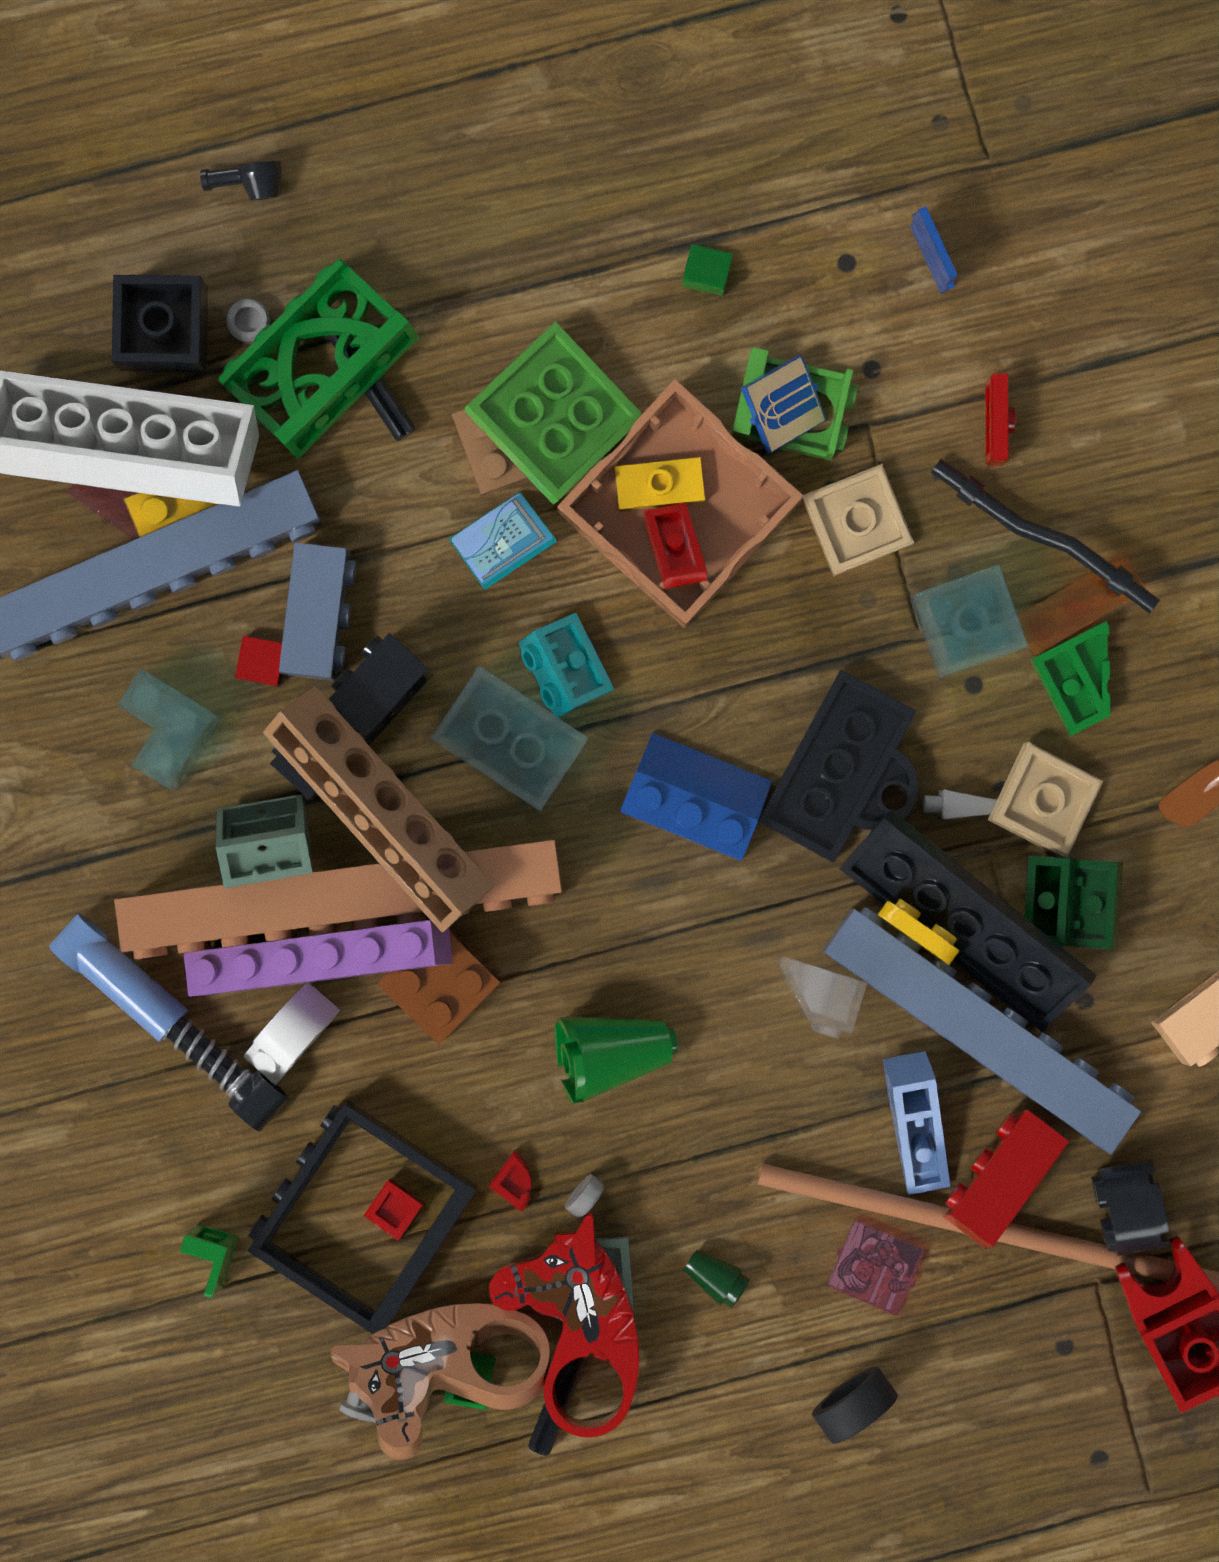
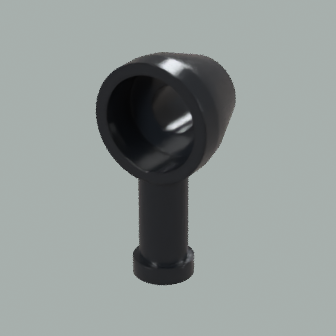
(259, 179)

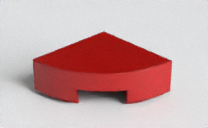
(513, 1181)

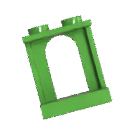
(832, 384)

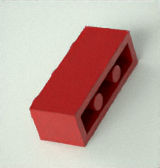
(1004, 1177)

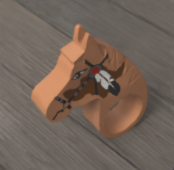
(429, 1352)

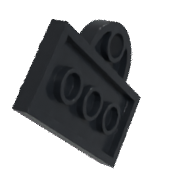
(843, 769)

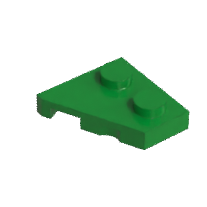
(1078, 678)

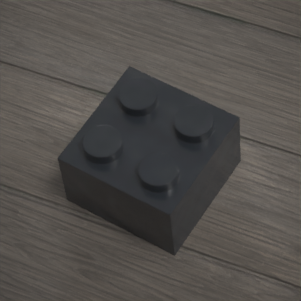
(159, 323)

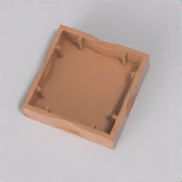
(739, 512)

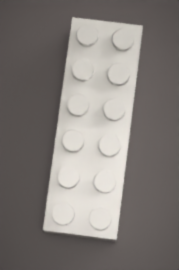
(126, 438)

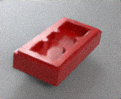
(998, 419)

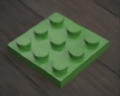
(553, 413)

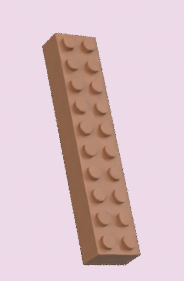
(317, 902)

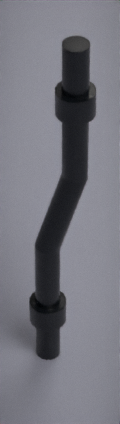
(1118, 579)

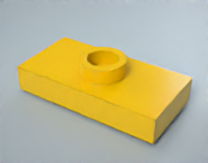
(659, 484)

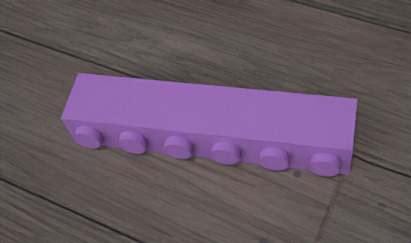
(317, 958)

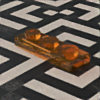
(1071, 609)

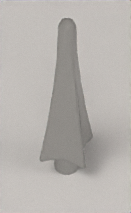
(956, 805)

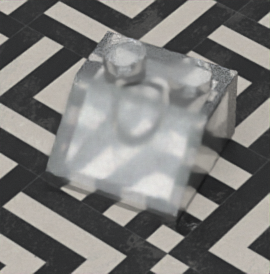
(822, 995)

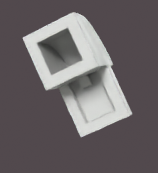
(291, 1032)

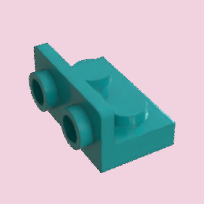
(565, 665)

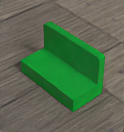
(211, 1246)

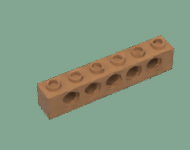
(378, 808)

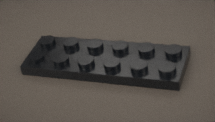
(991, 936)

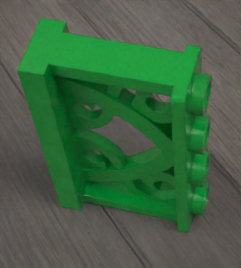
(301, 321)

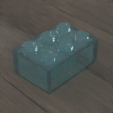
(510, 738)

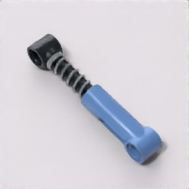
(91, 953)

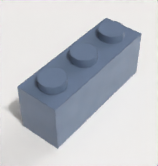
(317, 612)

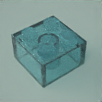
(969, 621)

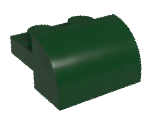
(1075, 900)

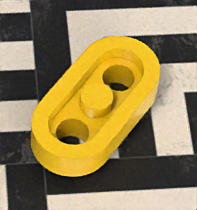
(935, 941)

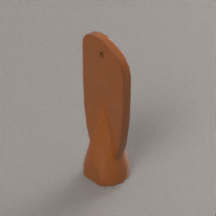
(1193, 797)

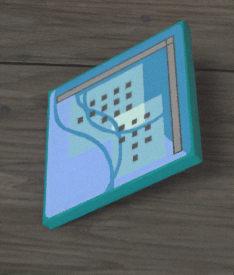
(502, 540)

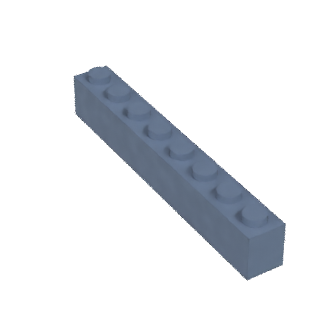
(154, 564)
(981, 1030)

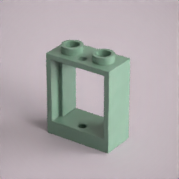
(281, 830)

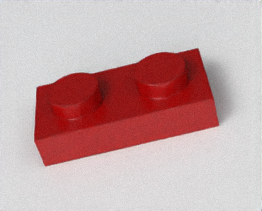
(675, 545)

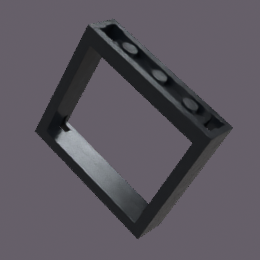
(290, 1192)

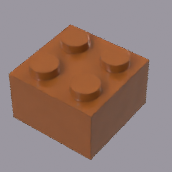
(444, 994)

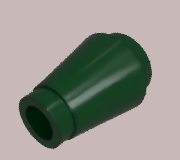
(717, 1278)

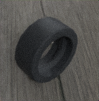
(855, 1405)

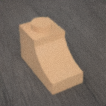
(1193, 1024)

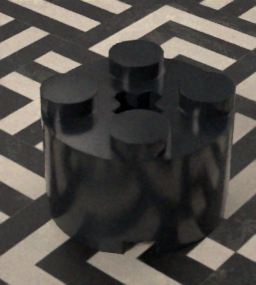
(1133, 1208)

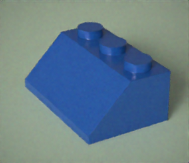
(696, 797)

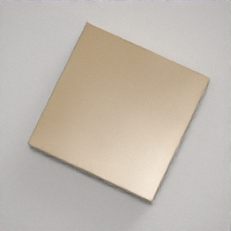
(857, 520)
(1045, 800)

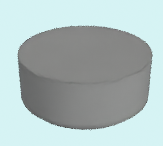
(247, 319)
(584, 1196)

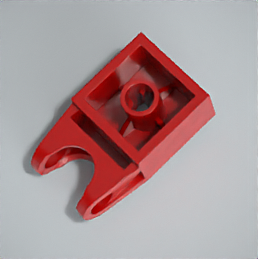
(1174, 1319)

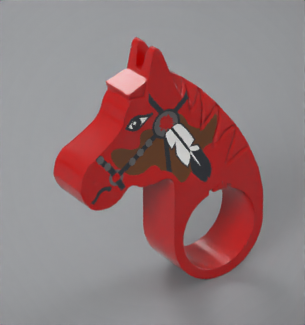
(588, 1295)

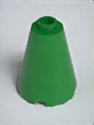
(609, 1052)

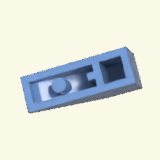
(917, 1122)

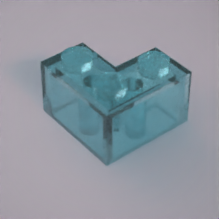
(178, 724)

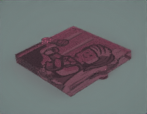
(875, 1267)

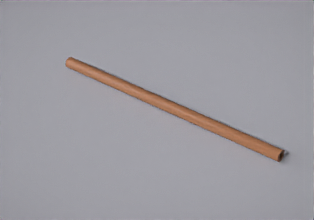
(933, 1215)

